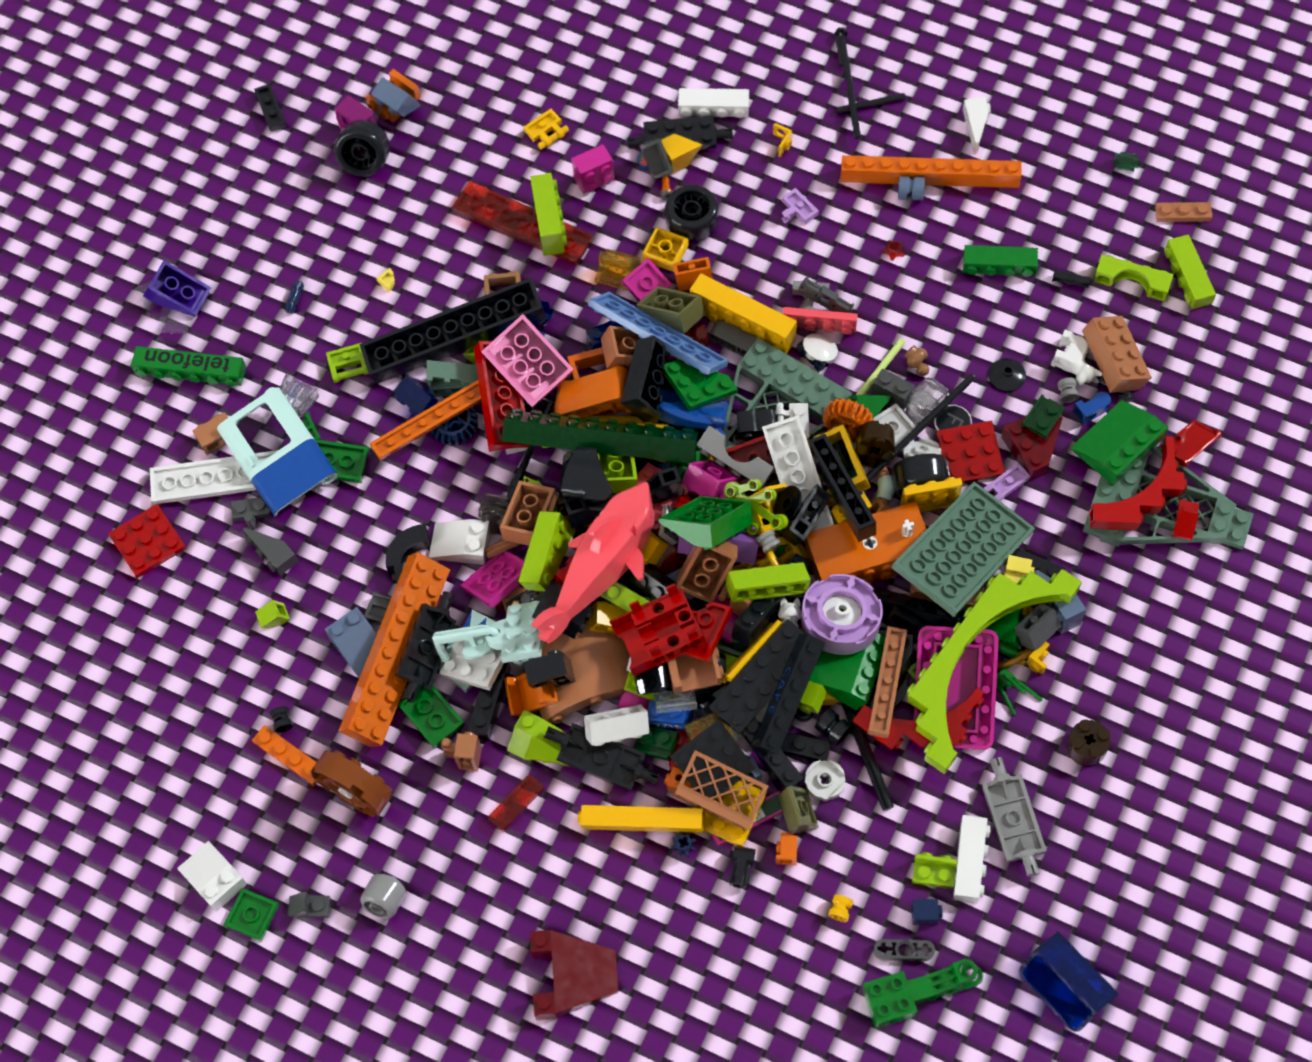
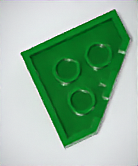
(697, 388)

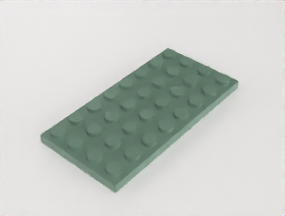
(963, 548)

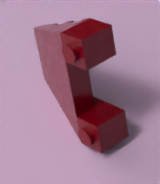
(580, 973)

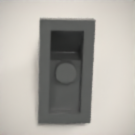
(309, 906)

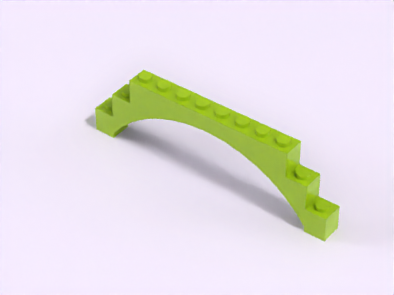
(998, 600)

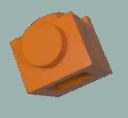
(787, 849)

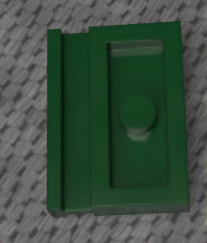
(1043, 416)
(658, 743)

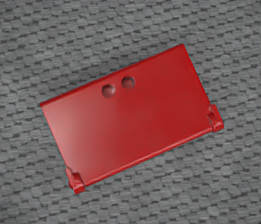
(1193, 441)

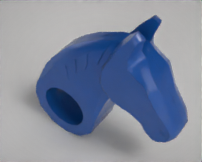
(676, 413)

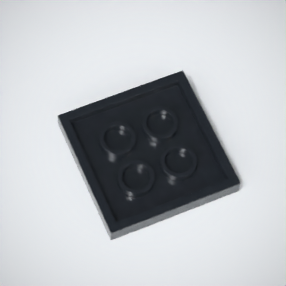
(720, 746)

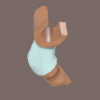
(884, 492)

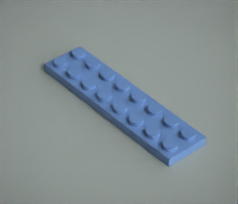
(646, 326)

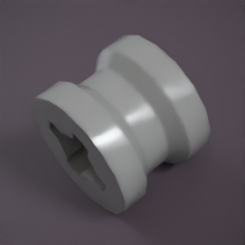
(768, 541)

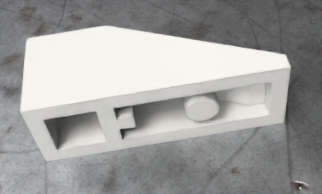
(976, 116)

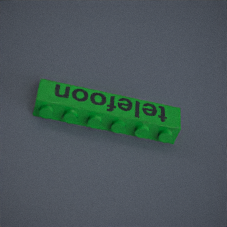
(188, 366)

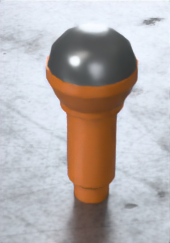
(666, 191)

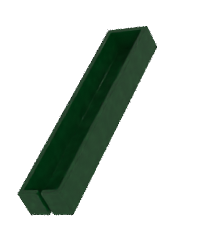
(606, 436)

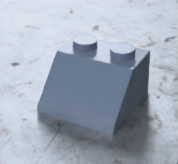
(394, 97)

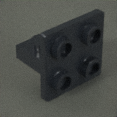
(654, 680)

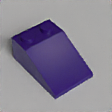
(176, 290)

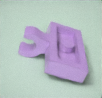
(798, 206)

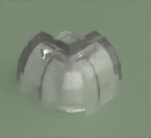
(925, 399)

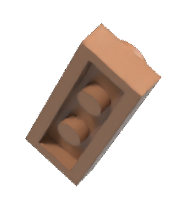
(1183, 212)

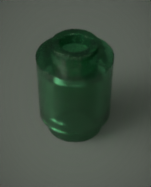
(1126, 161)

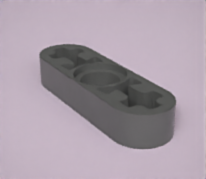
(898, 957)

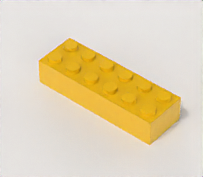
(745, 313)

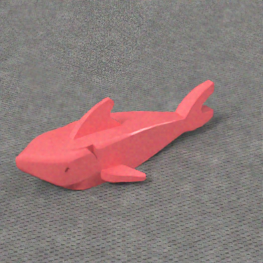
(602, 556)

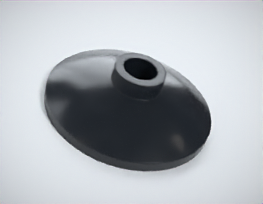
(1004, 381)
(788, 502)

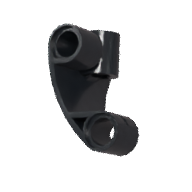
(585, 476)

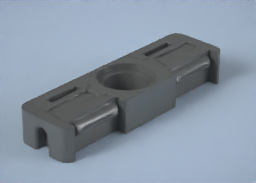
(815, 293)

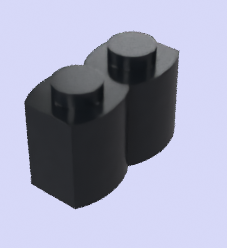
(751, 423)

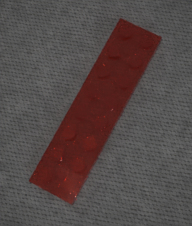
(516, 220)

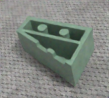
(449, 377)

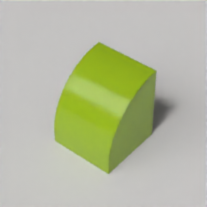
(272, 614)

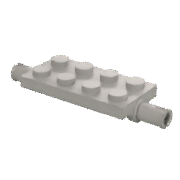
(1013, 818)

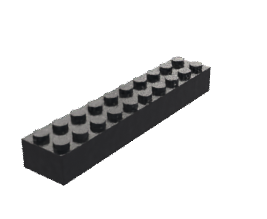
(451, 331)

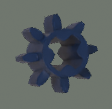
(686, 849)

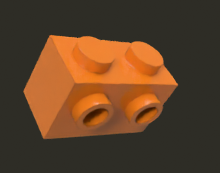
(689, 271)

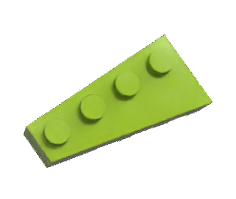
(546, 550)

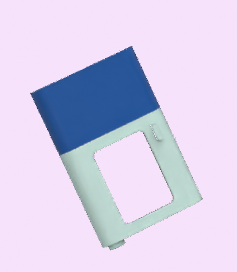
(289, 470)

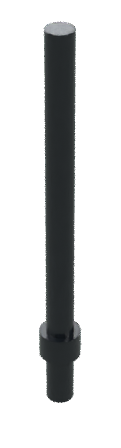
(527, 457)

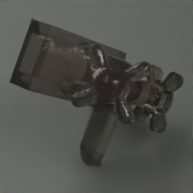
(495, 507)

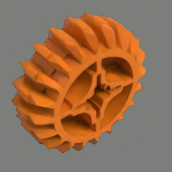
(847, 413)

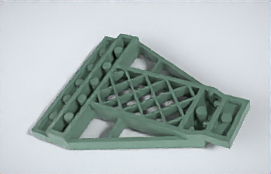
(784, 379)
(1225, 526)

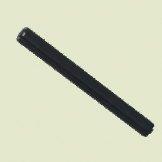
(869, 760)

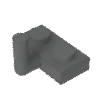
(249, 510)

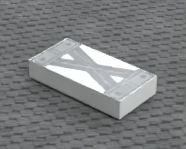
(664, 532)

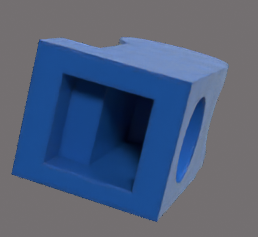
(1092, 409)

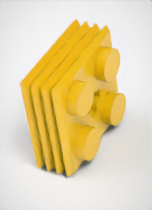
(657, 245)

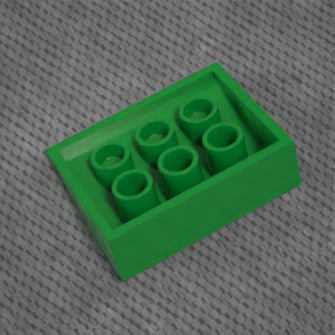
(1120, 440)
(709, 520)
(852, 675)

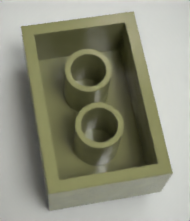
(673, 307)

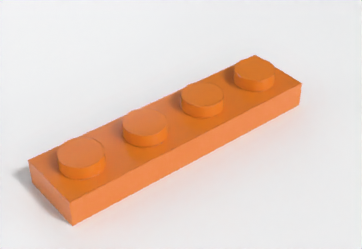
(285, 753)

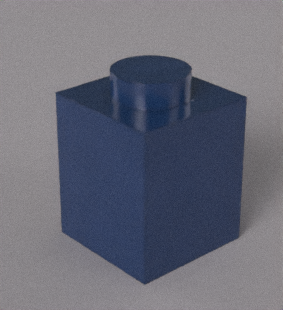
(926, 911)

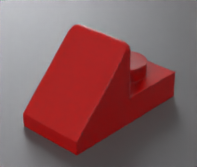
(1186, 520)

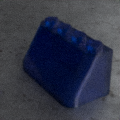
(1067, 982)

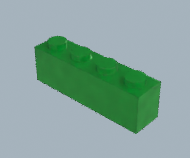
(1000, 260)

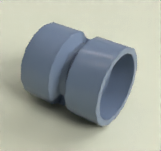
(911, 188)

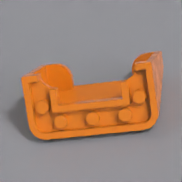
(592, 393)

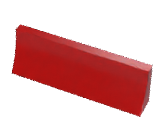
(497, 399)

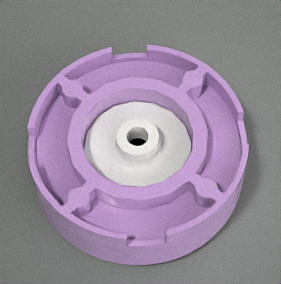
(842, 613)

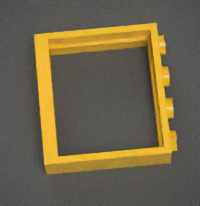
(860, 481)

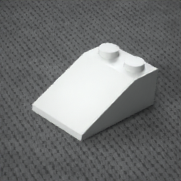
(460, 541)
(212, 876)

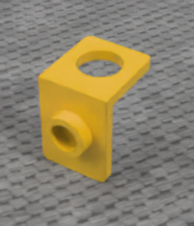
(787, 138)

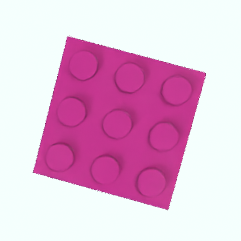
(495, 579)

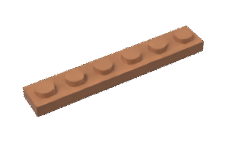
(887, 682)

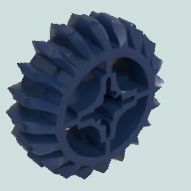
(457, 429)

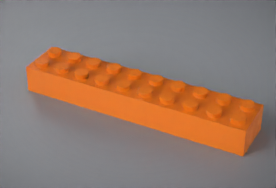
(378, 688)

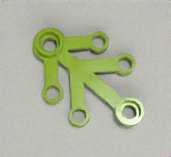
(738, 495)

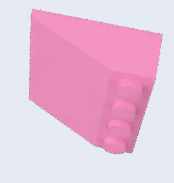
(527, 360)

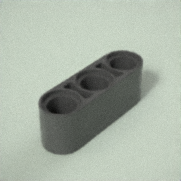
(731, 337)

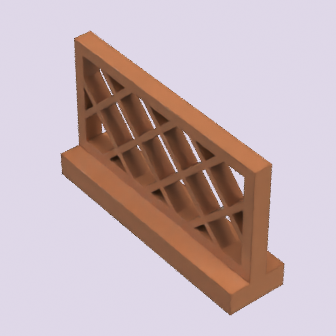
(717, 808)

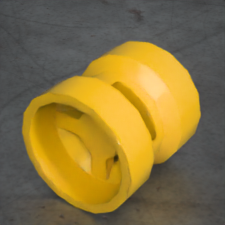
(840, 908)

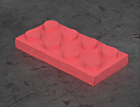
(823, 320)

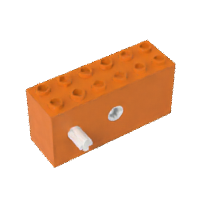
(839, 552)

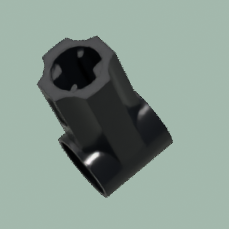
(742, 862)

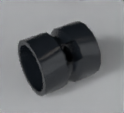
(831, 725)

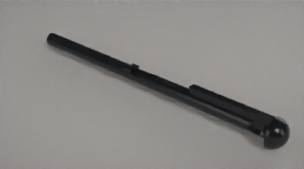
(840, 35)

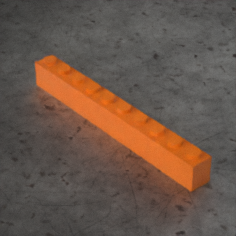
(934, 170)

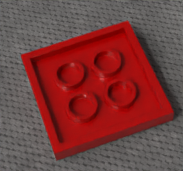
(971, 451)
(147, 541)

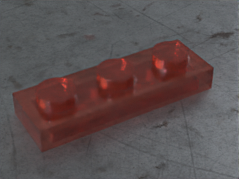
(515, 803)

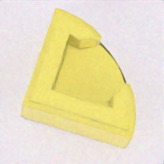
(387, 280)

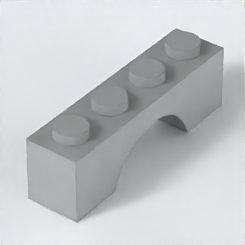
(714, 444)

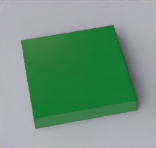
(251, 914)

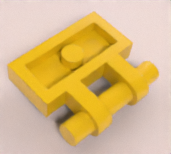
(544, 124)

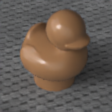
(914, 360)

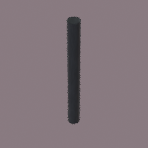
(871, 103)

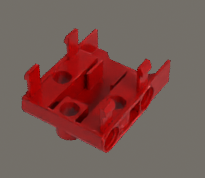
(651, 634)

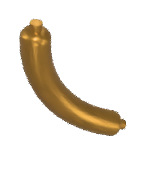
(1015, 660)

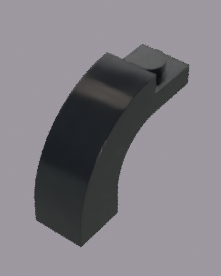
(403, 545)

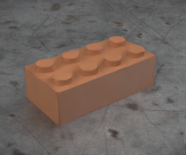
(1116, 354)

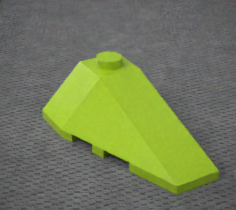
(529, 740)

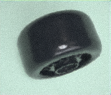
(362, 148)
(692, 212)
(919, 470)

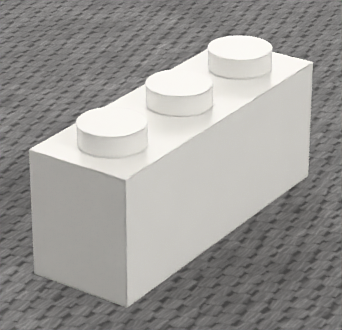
(616, 725)

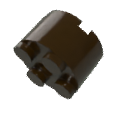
(875, 442)
(1090, 732)

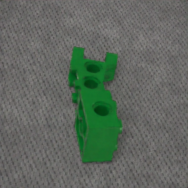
(895, 998)

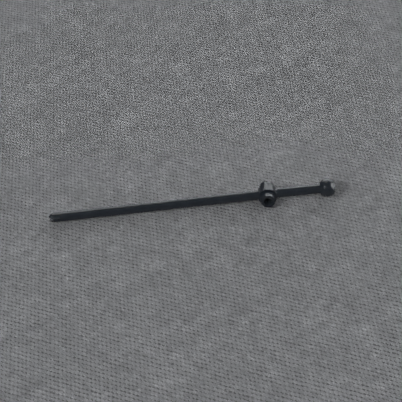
(921, 426)

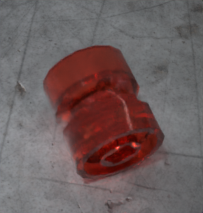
(699, 333)

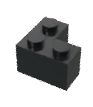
(549, 669)

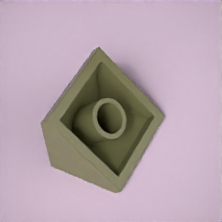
(797, 810)

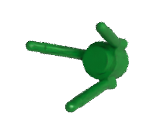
(1007, 680)

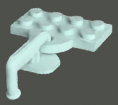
(511, 635)

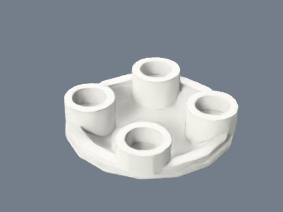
(820, 348)

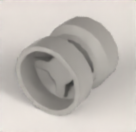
(1068, 390)

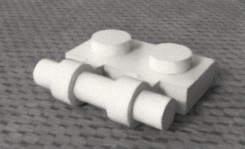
(794, 409)

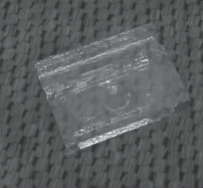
(670, 702)

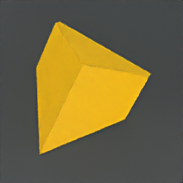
(680, 151)

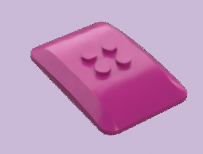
(974, 670)

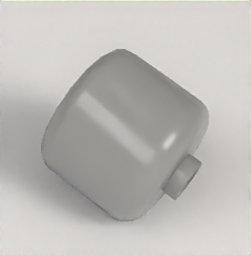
(383, 896)

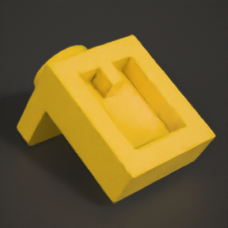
(1035, 659)

